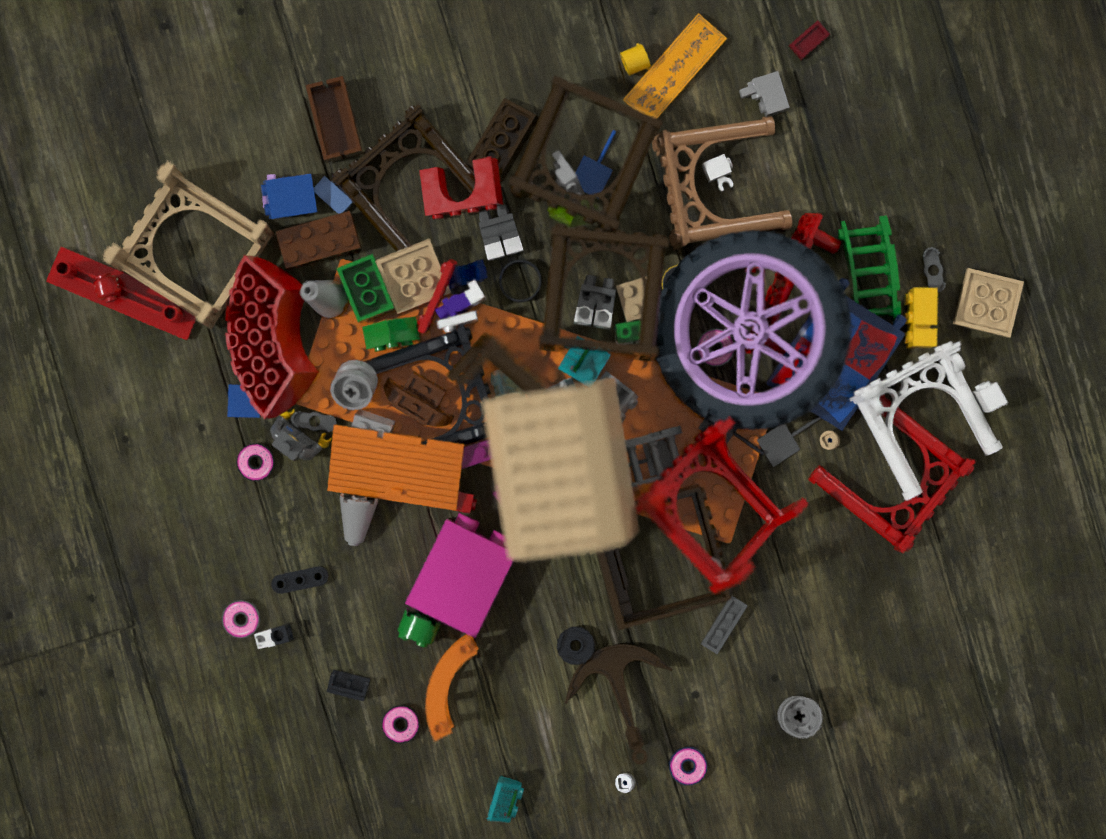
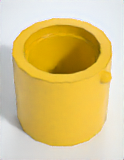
(635, 59)

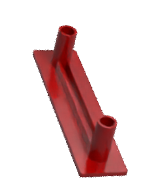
(778, 293)
(136, 300)

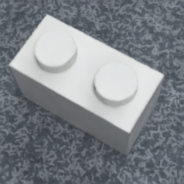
(989, 396)

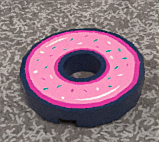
(688, 754)

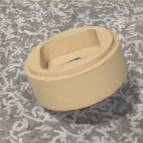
(829, 440)

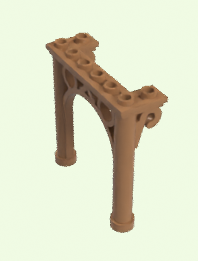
(664, 144)

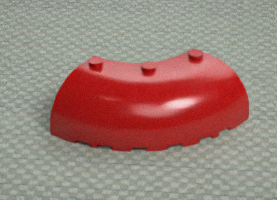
(267, 337)

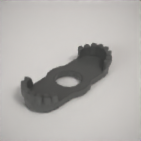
(931, 257)
(301, 419)

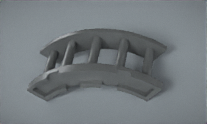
(651, 441)

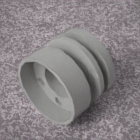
(809, 721)

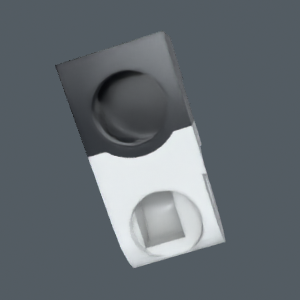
(274, 636)

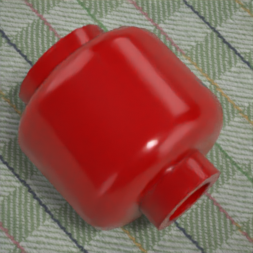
(107, 287)

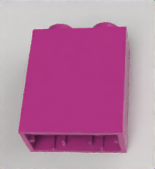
(461, 575)

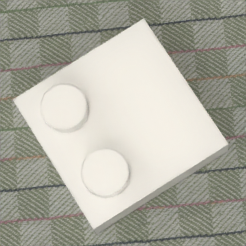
(450, 324)

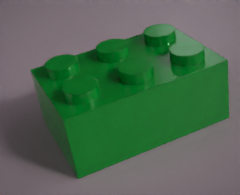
(365, 289)

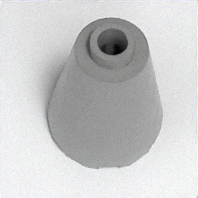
(325, 297)
(356, 517)

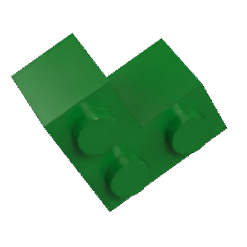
(391, 333)

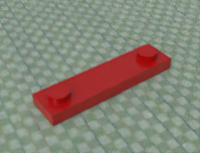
(425, 320)

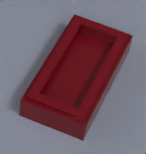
(809, 40)

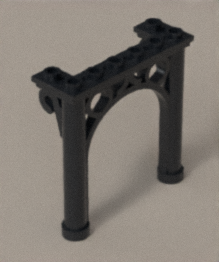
(423, 351)

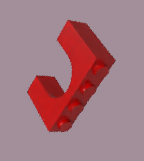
(485, 195)

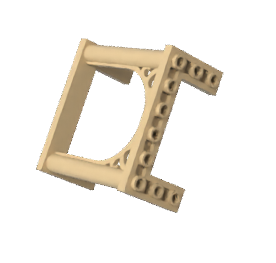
(175, 184)

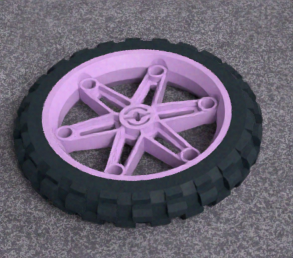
(825, 301)

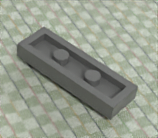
(724, 624)

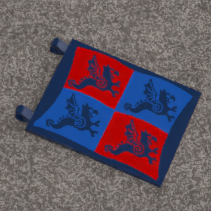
(870, 349)

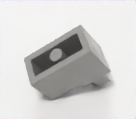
(770, 93)

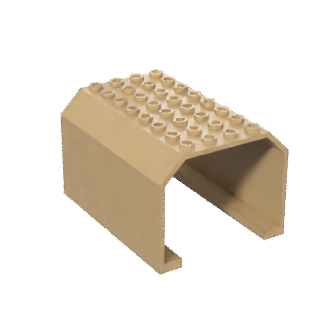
(561, 470)

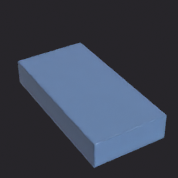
(332, 195)

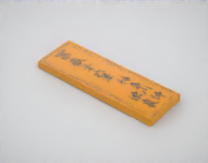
(675, 68)

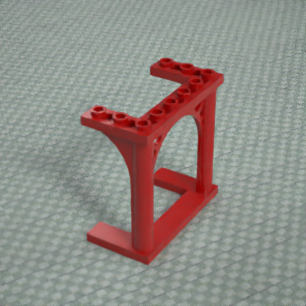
(714, 448)

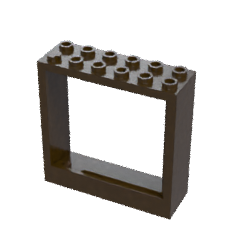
(617, 583)

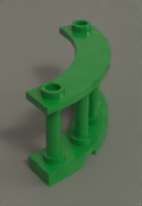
(889, 268)

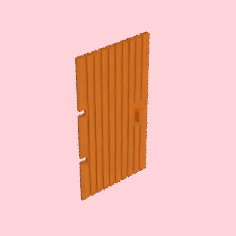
(395, 467)

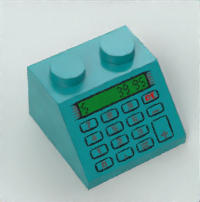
(584, 364)
(505, 799)

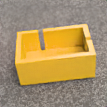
(920, 315)

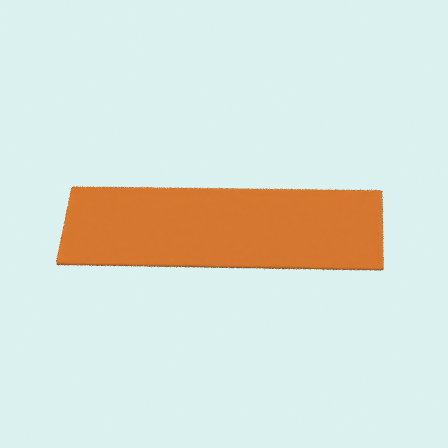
(657, 406)

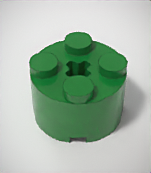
(418, 627)

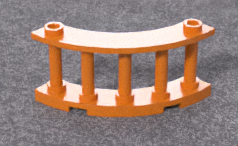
(437, 693)

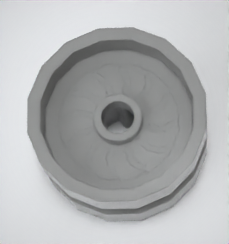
(354, 385)

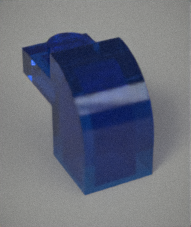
(467, 273)

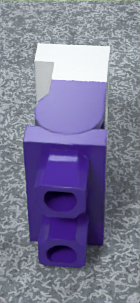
(461, 303)

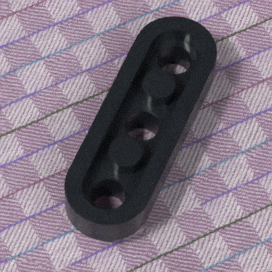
(308, 576)

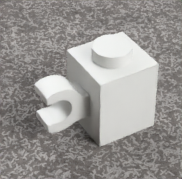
(717, 170)

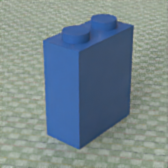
(289, 196)

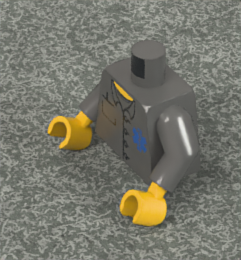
(294, 442)

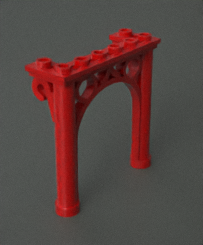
(867, 513)

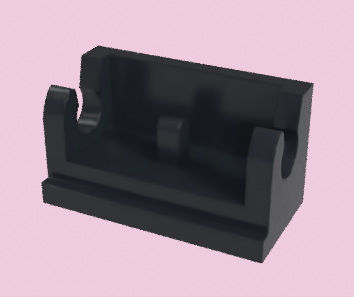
(348, 685)

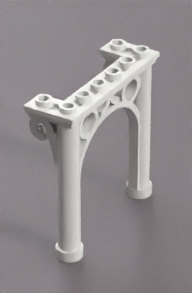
(950, 365)

